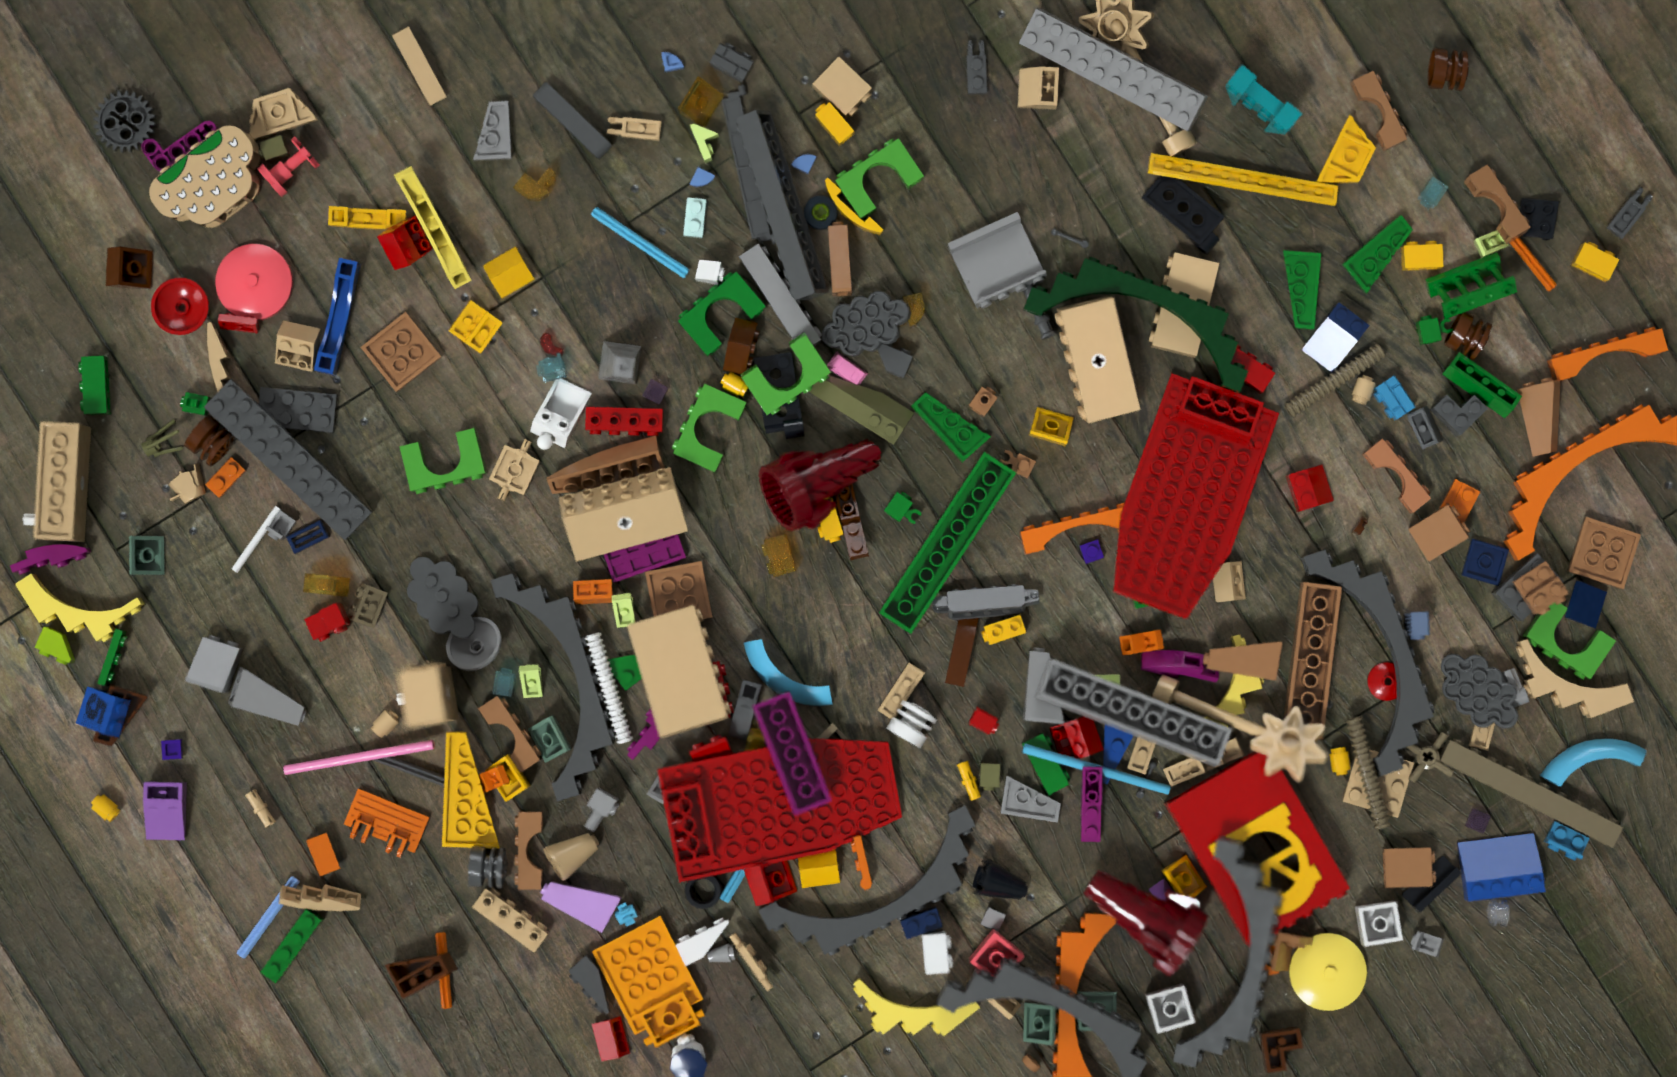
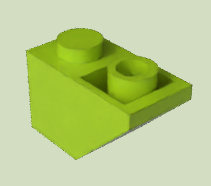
(55, 644)

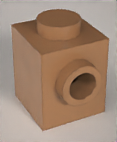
(983, 401)

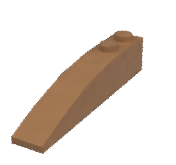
(609, 466)

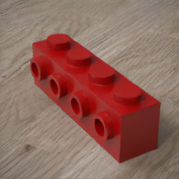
(624, 420)

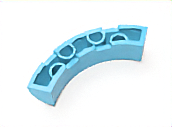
(779, 682)
(1582, 753)

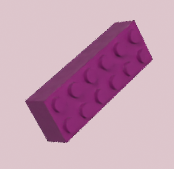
(791, 753)

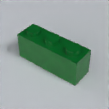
(95, 385)
(1049, 772)

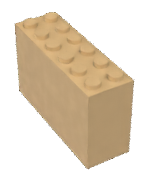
(679, 671)

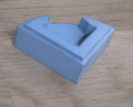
(671, 62)
(804, 163)
(701, 178)

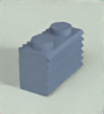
(1417, 625)

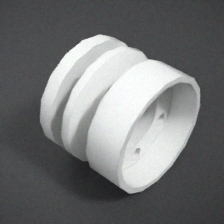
(911, 723)

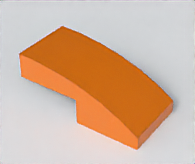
(493, 778)

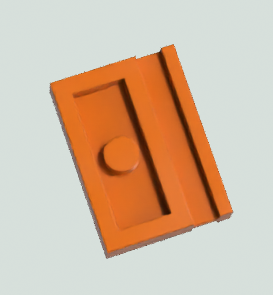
(1462, 497)

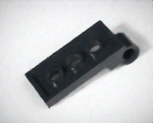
(1200, 235)
(792, 422)

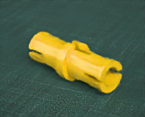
(969, 780)

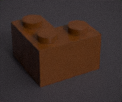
(740, 346)
(1275, 1043)

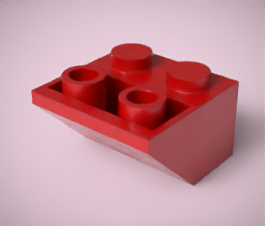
(404, 243)
(1077, 738)
(717, 747)

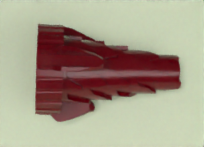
(802, 482)
(1162, 927)

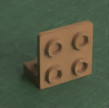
(1283, 945)

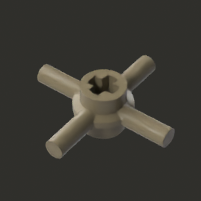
(1429, 764)

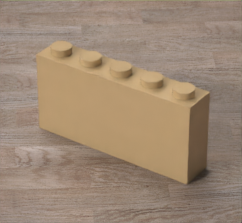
(1194, 278)

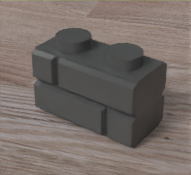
(731, 62)

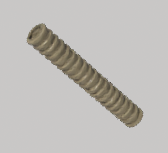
(1334, 380)
(1368, 772)

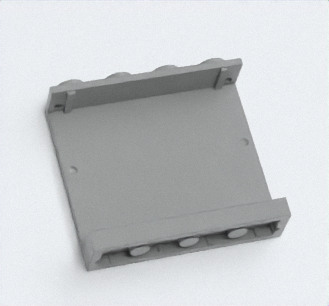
(996, 261)

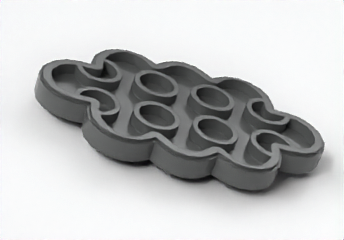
(866, 323)
(442, 597)
(1479, 691)

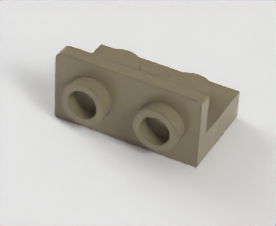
(367, 605)

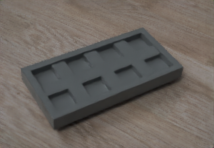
(300, 409)

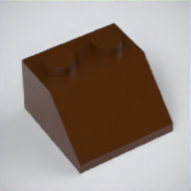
(129, 268)

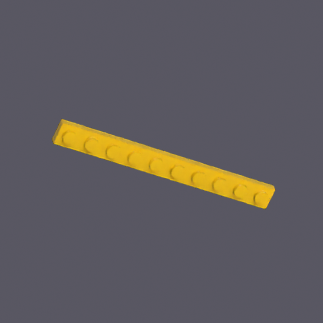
(1242, 179)

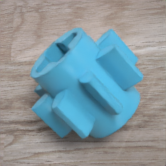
(626, 914)

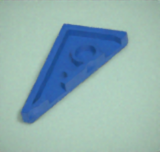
(1114, 747)

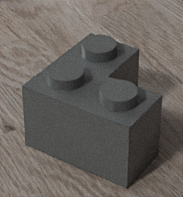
(1458, 418)

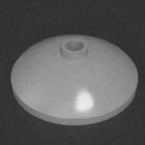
(464, 652)

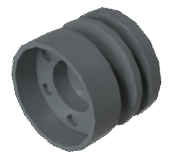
(487, 867)

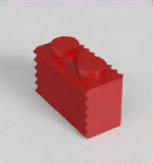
(983, 721)

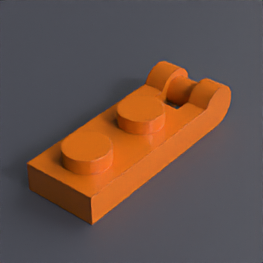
(861, 863)

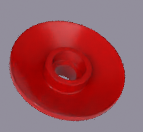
(1376, 681)

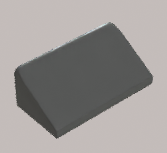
(1424, 427)

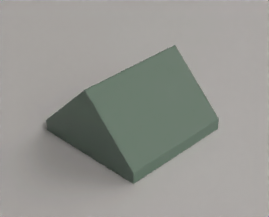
(146, 555)
(549, 738)
(1039, 1023)

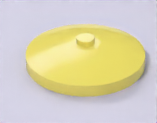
(1328, 972)

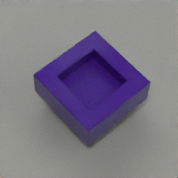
(1091, 551)
(172, 749)

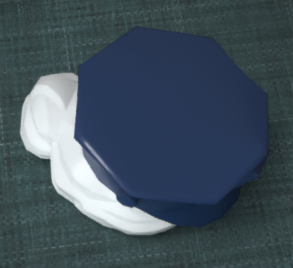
(688, 1058)

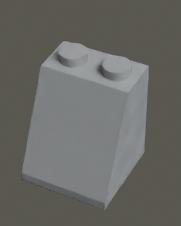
(214, 664)

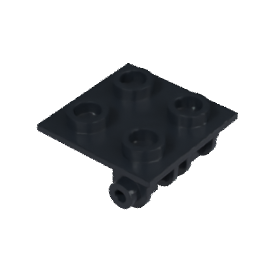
(1541, 217)

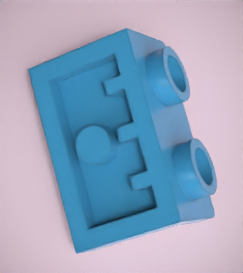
(1565, 839)

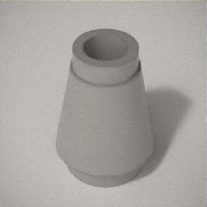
(724, 953)

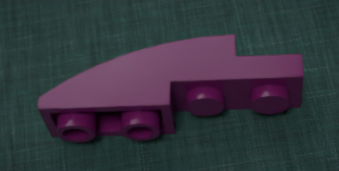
(57, 555)
(1174, 663)
(649, 737)
(1091, 803)

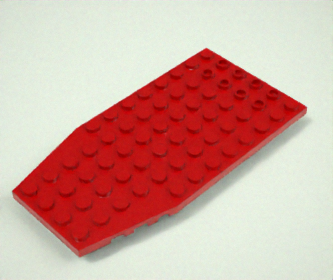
(1189, 493)
(735, 813)

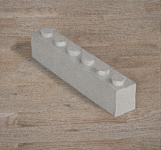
(778, 295)

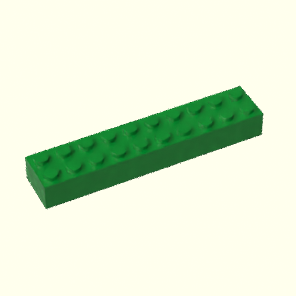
(947, 543)

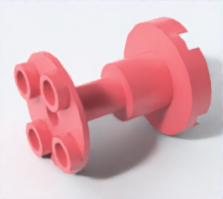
(282, 171)

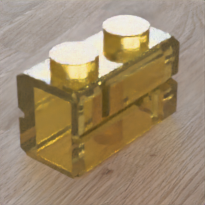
(779, 556)

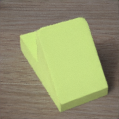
(702, 136)
(1489, 243)
(623, 609)
(531, 681)

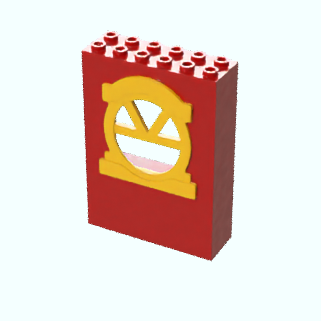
(1245, 802)

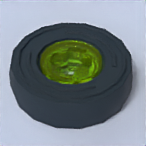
(827, 219)

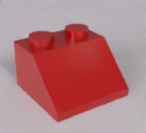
(1309, 488)
(770, 882)

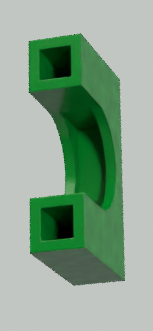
(732, 289)

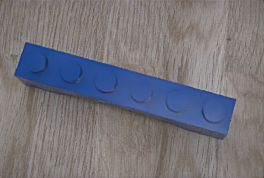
(342, 299)

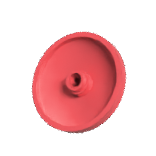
(254, 281)

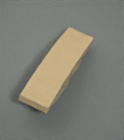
(419, 65)
(217, 354)
(1191, 768)
(324, 899)

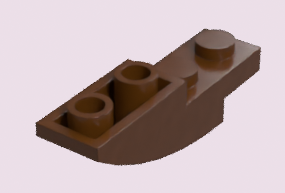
(851, 524)

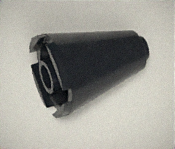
(998, 882)

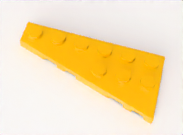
(464, 805)

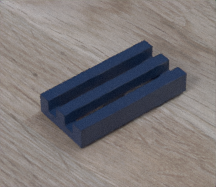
(322, 530)

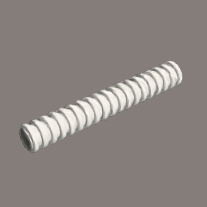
(609, 688)

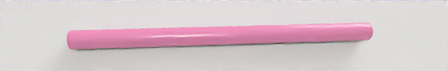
(359, 757)

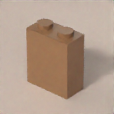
(1439, 532)
(1408, 867)

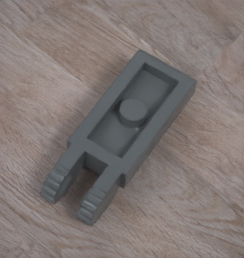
(976, 70)
(1628, 214)

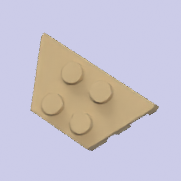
(278, 113)

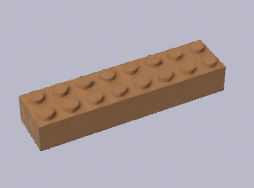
(1313, 651)

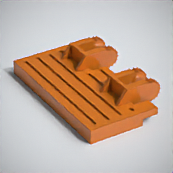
(386, 819)

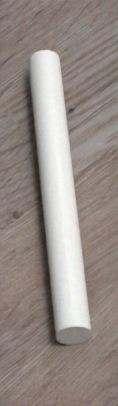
(255, 540)

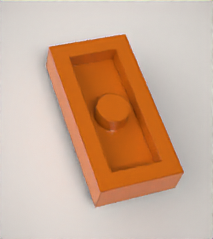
(225, 477)

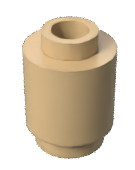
(1363, 390)
(385, 723)

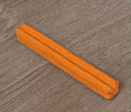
(1533, 264)
(445, 988)

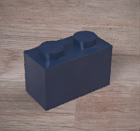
(921, 923)

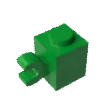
(1430, 330)
(194, 404)
(900, 506)

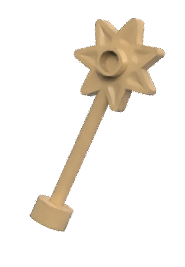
(1120, 26)
(1285, 742)

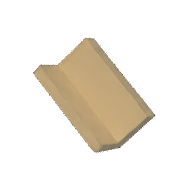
(1229, 582)

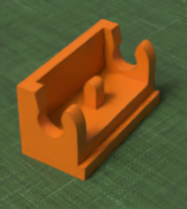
(592, 591)
(323, 854)

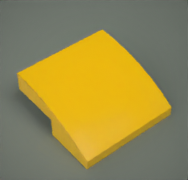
(475, 326)

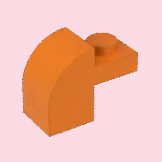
(1141, 642)

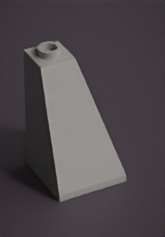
(619, 362)
(259, 697)
(1035, 708)

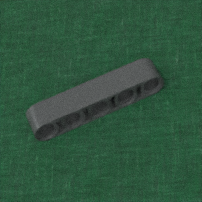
(572, 120)

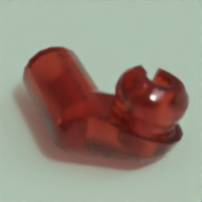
(548, 346)

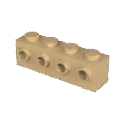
(510, 919)

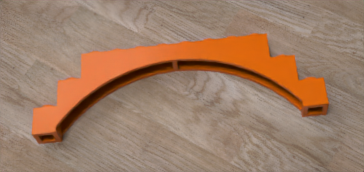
(1540, 483)
(1074, 953)

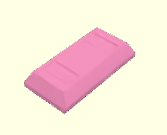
(846, 369)

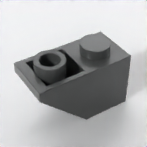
(895, 361)

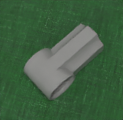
(1512, 677)

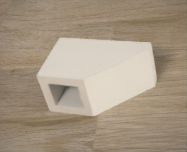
(710, 272)

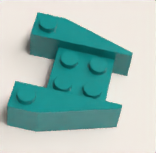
(1256, 97)

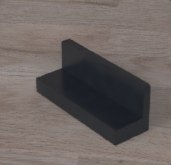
(1421, 897)

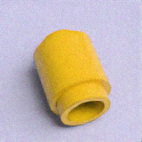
(734, 384)
(1340, 760)
(105, 807)

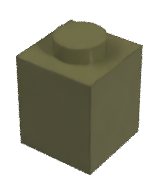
(273, 149)
(989, 776)

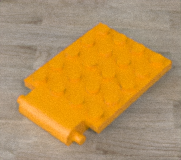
(651, 982)

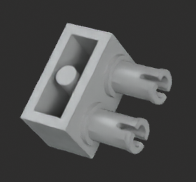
(602, 806)

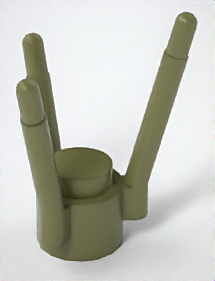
(152, 444)

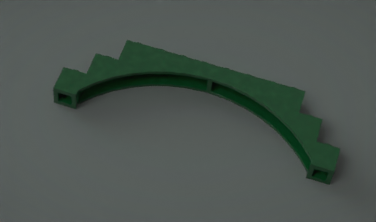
(1201, 318)

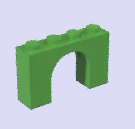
(892, 155)
(773, 397)
(708, 401)
(470, 464)
(1585, 662)

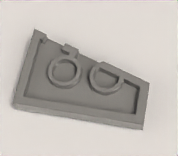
(495, 135)
(1027, 802)

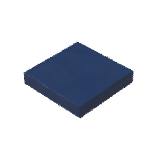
(1484, 562)
(1585, 604)

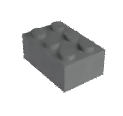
(1509, 595)

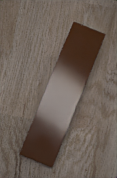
(961, 651)

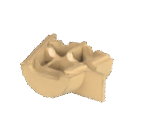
(188, 485)

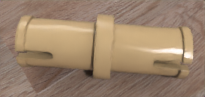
(260, 808)

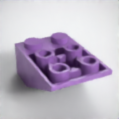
(165, 810)

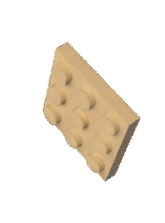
(1392, 786)

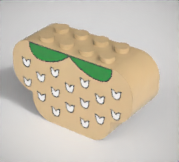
(210, 179)

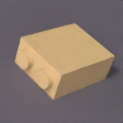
(842, 88)

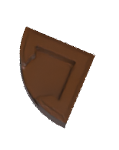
(1359, 527)

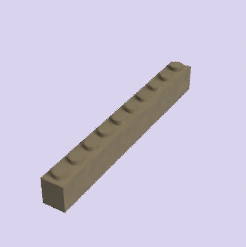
(1529, 793)

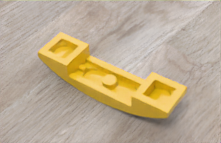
(364, 218)
(869, 225)

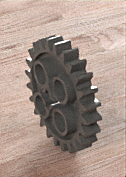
(135, 107)

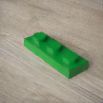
(113, 657)

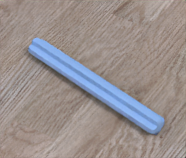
(264, 922)

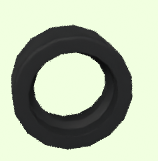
(707, 904)

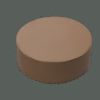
(1031, 1063)

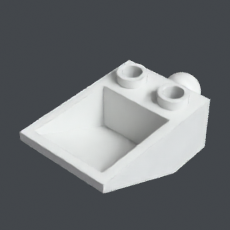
(559, 414)

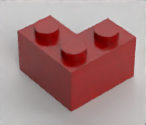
(328, 620)

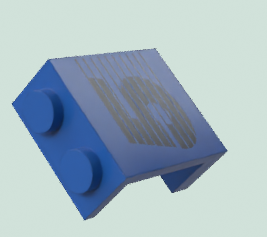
(102, 712)

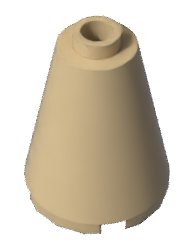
(570, 854)

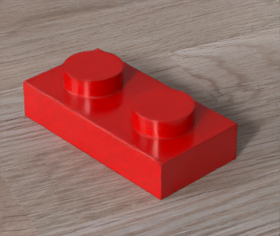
(238, 323)

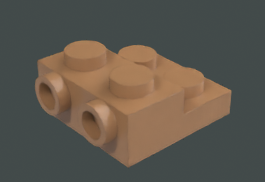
(1540, 588)

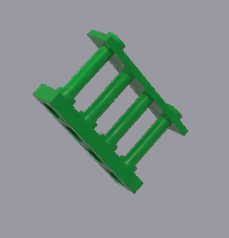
(1466, 274)

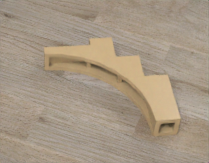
(1543, 681)

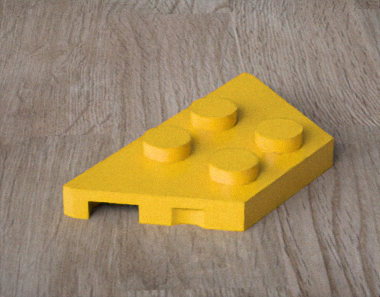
(1348, 156)

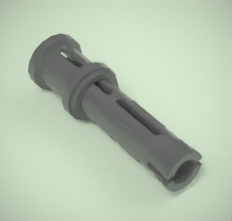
(1042, 322)

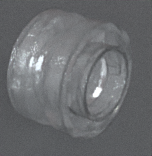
(1498, 913)

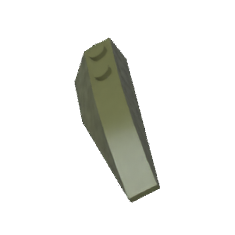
(865, 406)

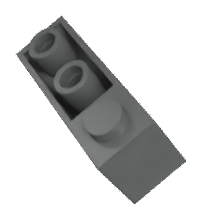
(743, 711)
(590, 978)

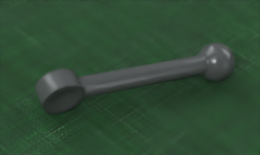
(1084, 244)
(1152, 764)

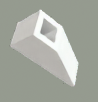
(697, 946)

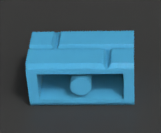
(1394, 398)

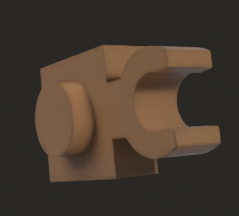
(1021, 465)

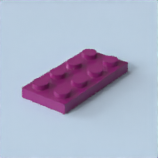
(644, 557)

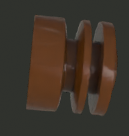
(1451, 69)
(1468, 335)
(206, 438)

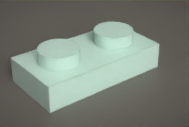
(695, 217)

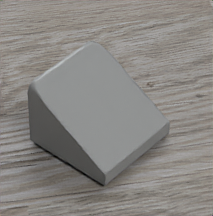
(993, 919)

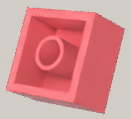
(992, 951)

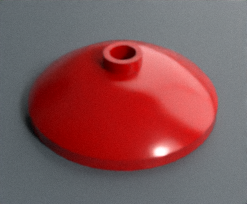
(167, 303)

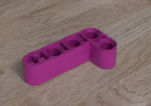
(183, 143)

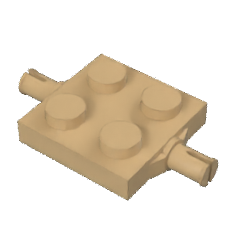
(514, 470)
(756, 966)

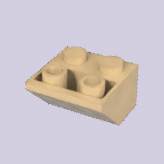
(1038, 87)
(297, 345)

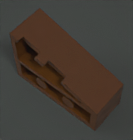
(136, 701)
(418, 973)

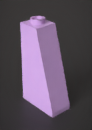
(581, 903)

